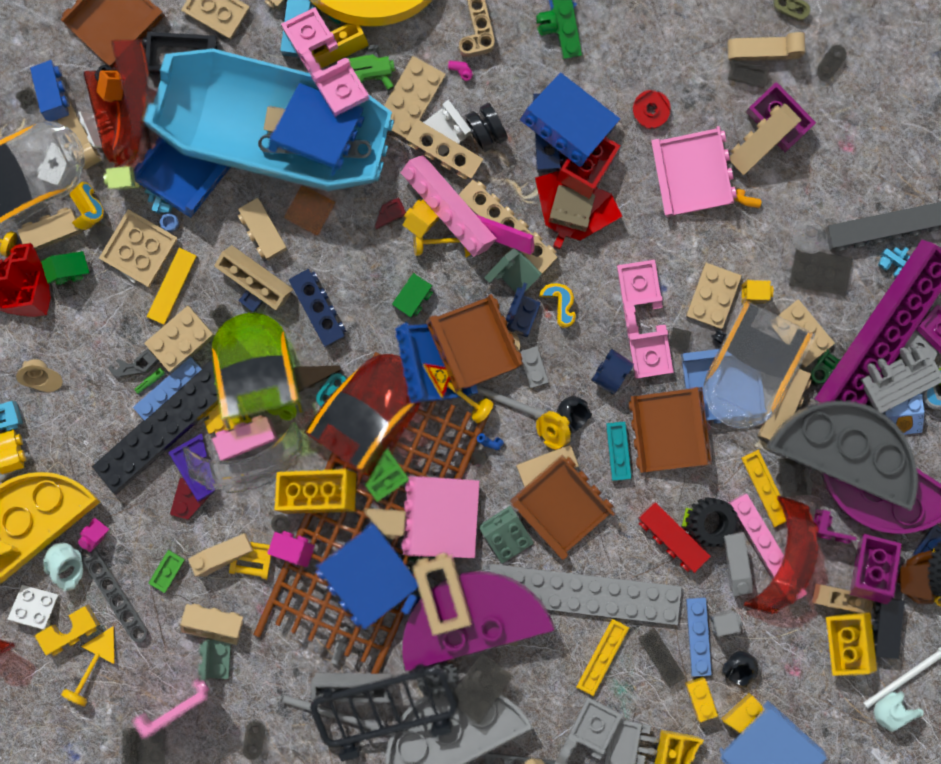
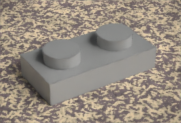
(533, 367)

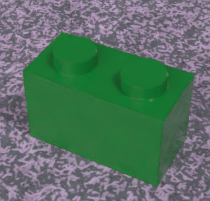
(65, 267)
(412, 296)

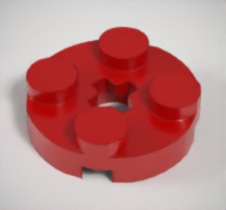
(640, 108)

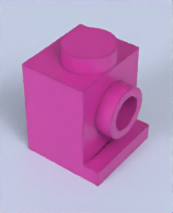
(92, 535)

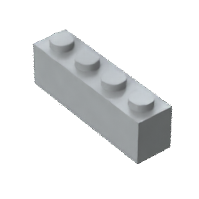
(344, 681)

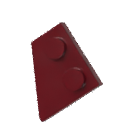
(184, 502)

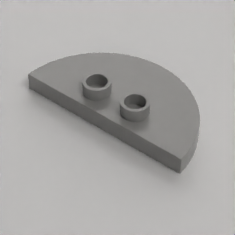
(465, 743)

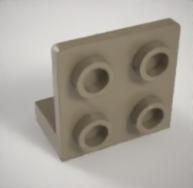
(571, 209)

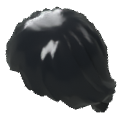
(576, 412)
(741, 668)

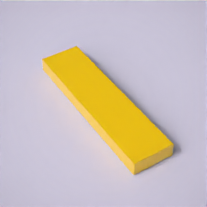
(171, 286)
(764, 486)
(602, 657)

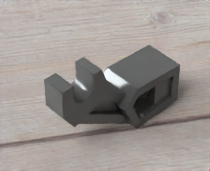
(130, 369)

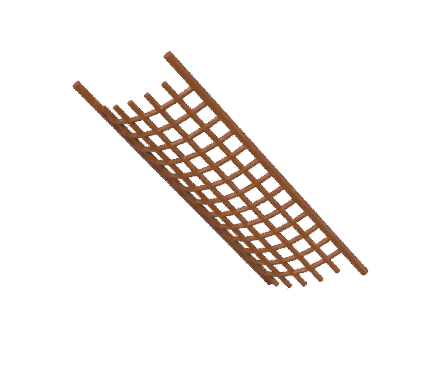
(331, 542)

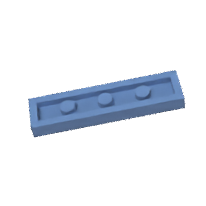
(167, 388)
(698, 636)

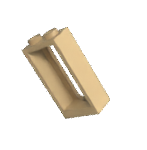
(448, 564)

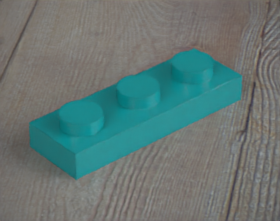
(618, 451)

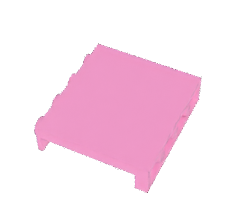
(694, 172)
(440, 517)
(146, 727)

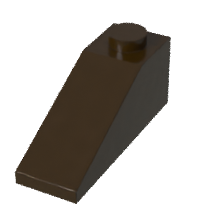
(311, 375)

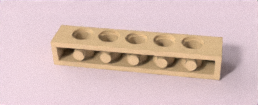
(477, 189)

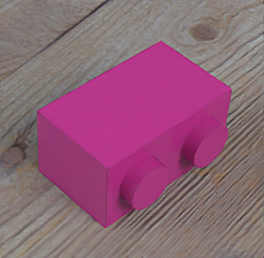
(291, 549)

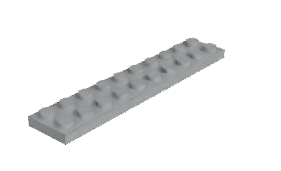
(599, 594)

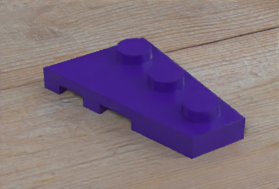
(197, 446)

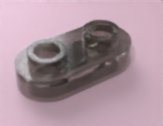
(831, 62)
(253, 739)

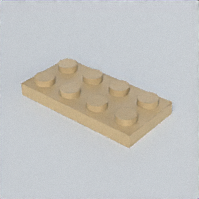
(413, 95)

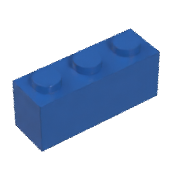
(50, 90)

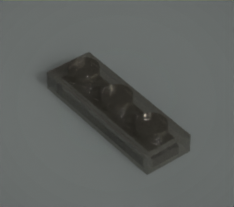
(661, 657)

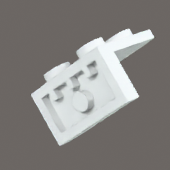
(450, 124)

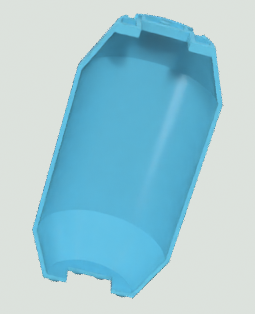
(216, 111)

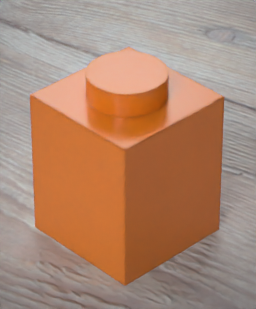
(110, 86)

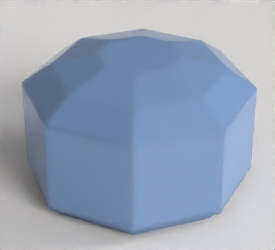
(169, 222)

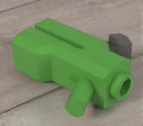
(372, 67)

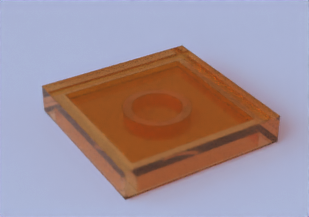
(309, 210)

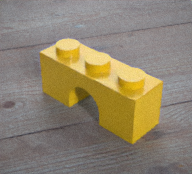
(53, 640)

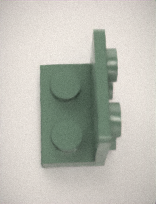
(514, 270)
(506, 534)
(215, 659)

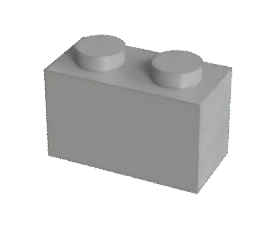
(725, 623)

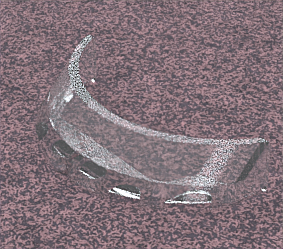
(247, 472)

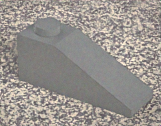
(738, 564)

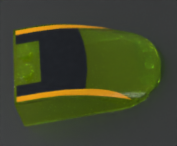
(253, 367)

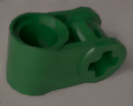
(825, 365)

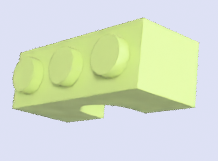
(121, 178)

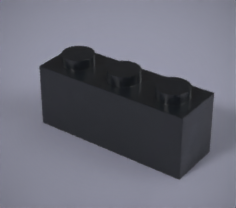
(888, 628)

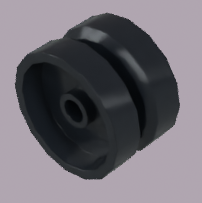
(486, 127)

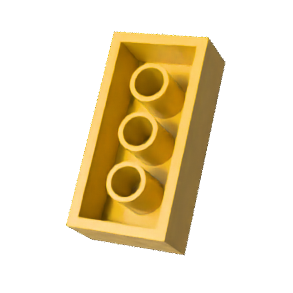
(315, 491)

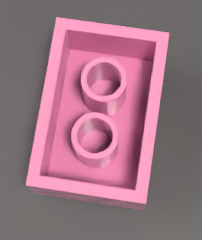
(244, 438)

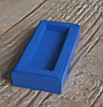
(410, 604)

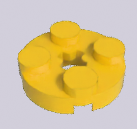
(555, 437)

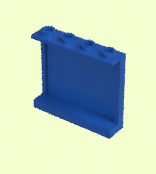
(569, 119)
(313, 129)
(178, 178)
(417, 349)
(367, 576)

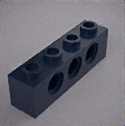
(544, 162)
(299, 284)

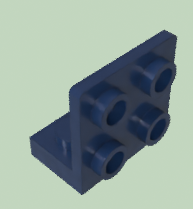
(522, 313)

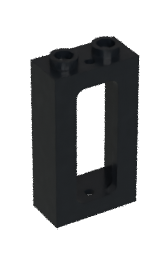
(158, 39)

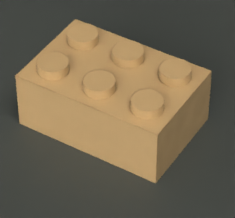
(179, 339)

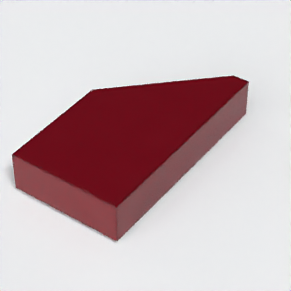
(390, 212)

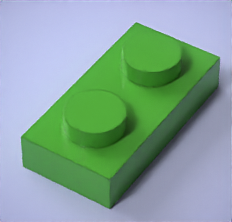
(166, 571)

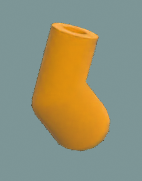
(747, 201)

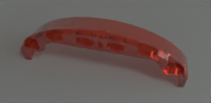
(798, 560)

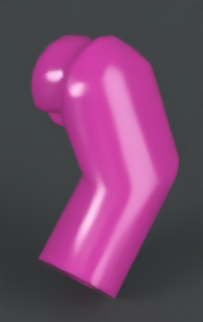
(462, 68)

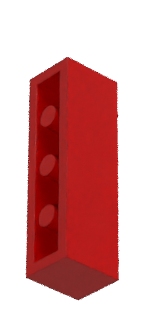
(676, 539)

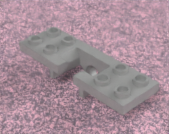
(592, 728)

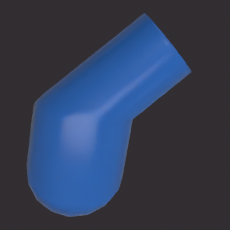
(487, 442)

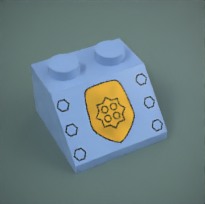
(908, 415)

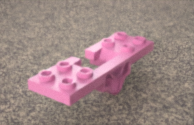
(338, 83)
(650, 350)

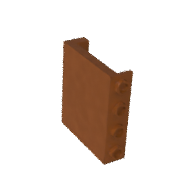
(108, 20)
(474, 343)
(670, 430)
(562, 505)

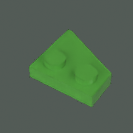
(386, 476)

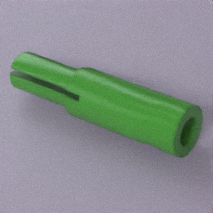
(150, 380)

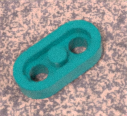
(329, 387)

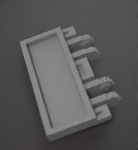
(900, 381)
(627, 743)

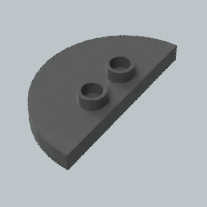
(852, 446)

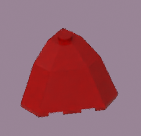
(23, 283)

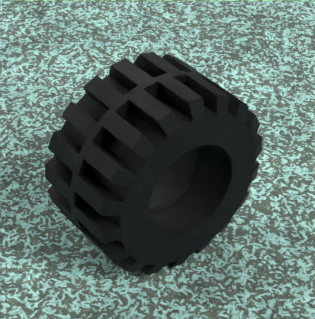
(697, 519)

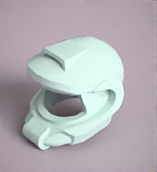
(60, 558)
(891, 713)

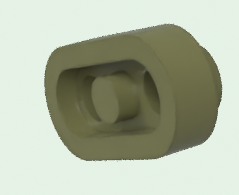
(791, 7)

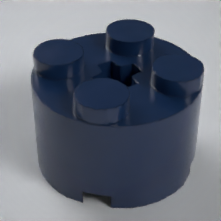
(612, 371)

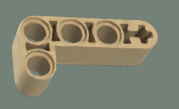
(479, 33)
(767, 48)
(73, 122)

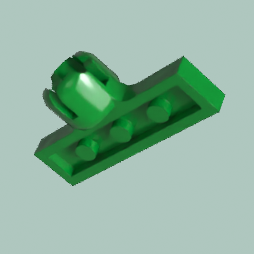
(563, 23)

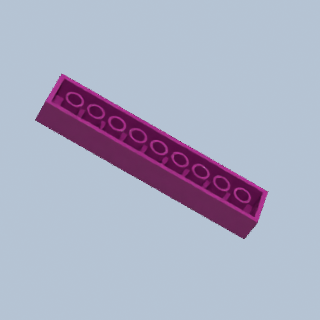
(888, 325)

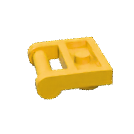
(258, 555)

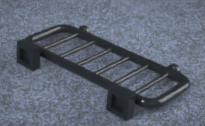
(351, 746)

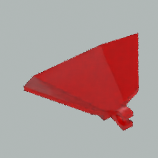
(602, 213)

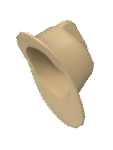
(38, 376)

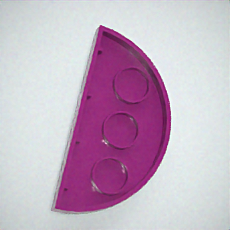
(884, 515)
(499, 611)

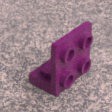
(824, 520)

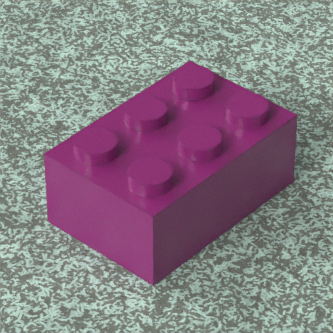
(778, 96)
(875, 569)

